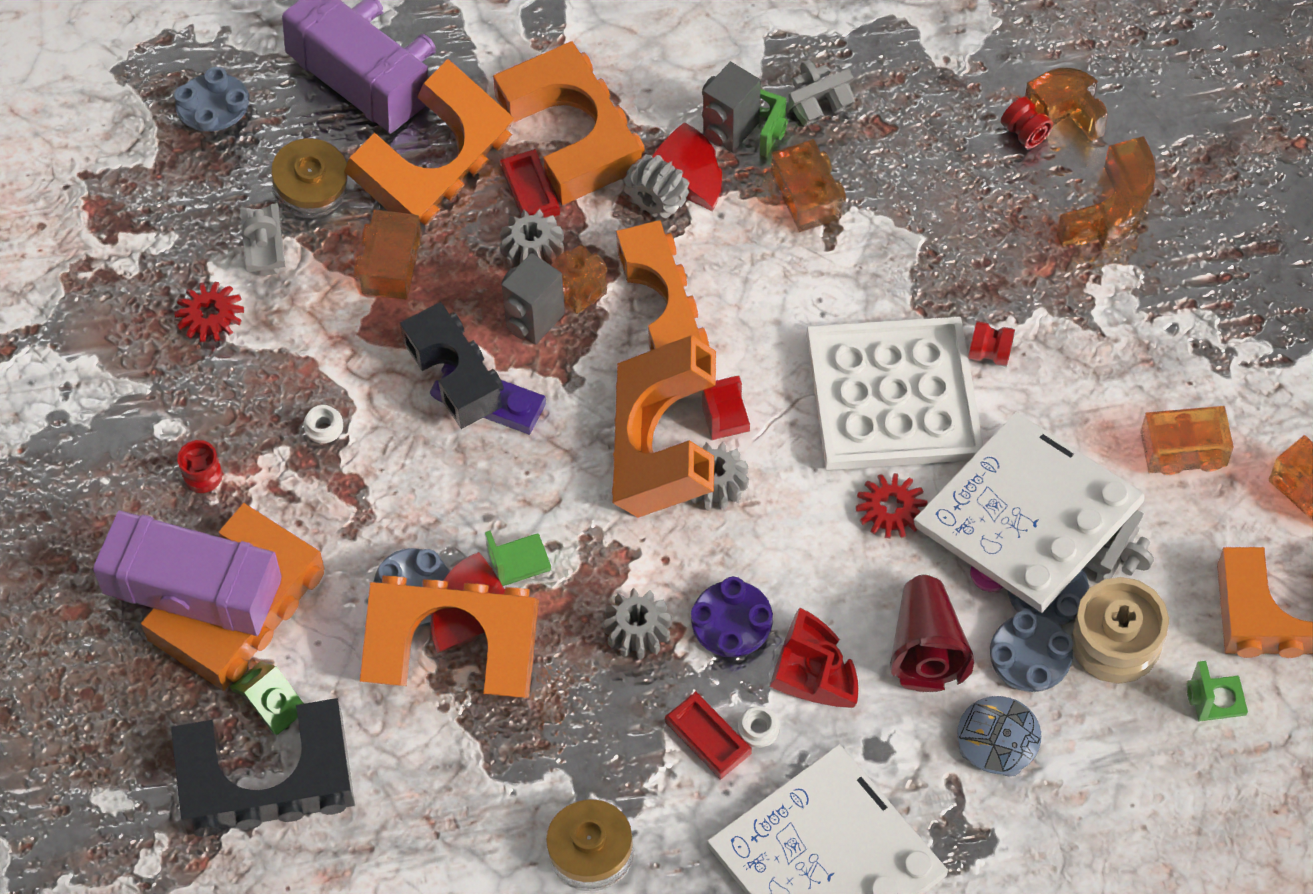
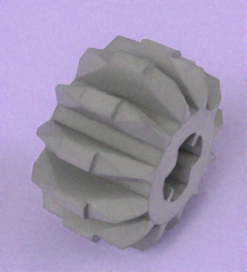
(656, 186)
(531, 235)
(731, 479)
(637, 637)

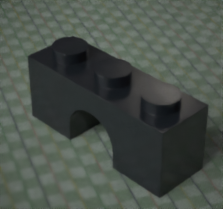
(438, 338)

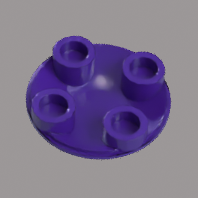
(732, 618)

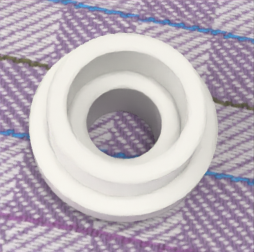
(319, 415)
(762, 716)

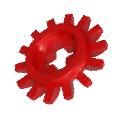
(214, 323)
(878, 513)

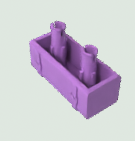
(358, 58)
(188, 572)

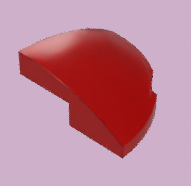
(696, 158)
(456, 626)
(814, 666)

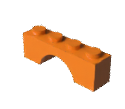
(648, 260)

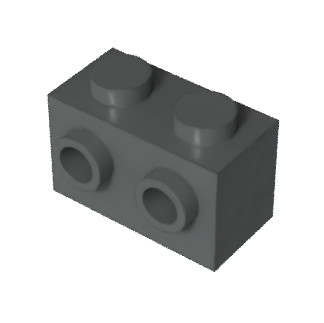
(730, 106)
(532, 298)

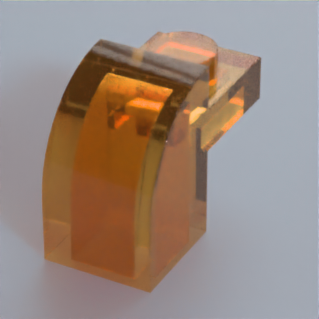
(1072, 94)

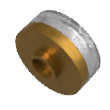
(309, 178)
(590, 845)

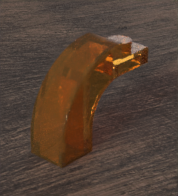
(1113, 220)

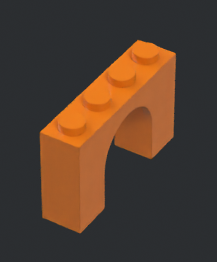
(568, 79)
(477, 126)
(644, 391)
(398, 610)
(1250, 615)
(224, 654)

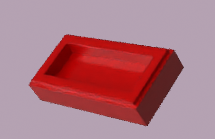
(529, 184)
(708, 735)

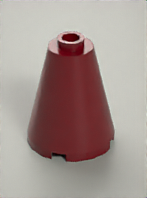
(929, 639)

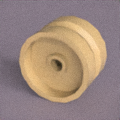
(1119, 630)

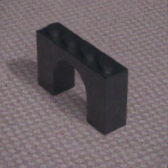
(316, 785)

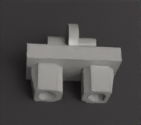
(834, 88)
(262, 240)
(1133, 554)

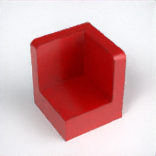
(725, 408)

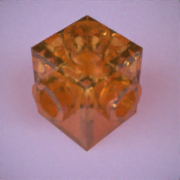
(581, 277)

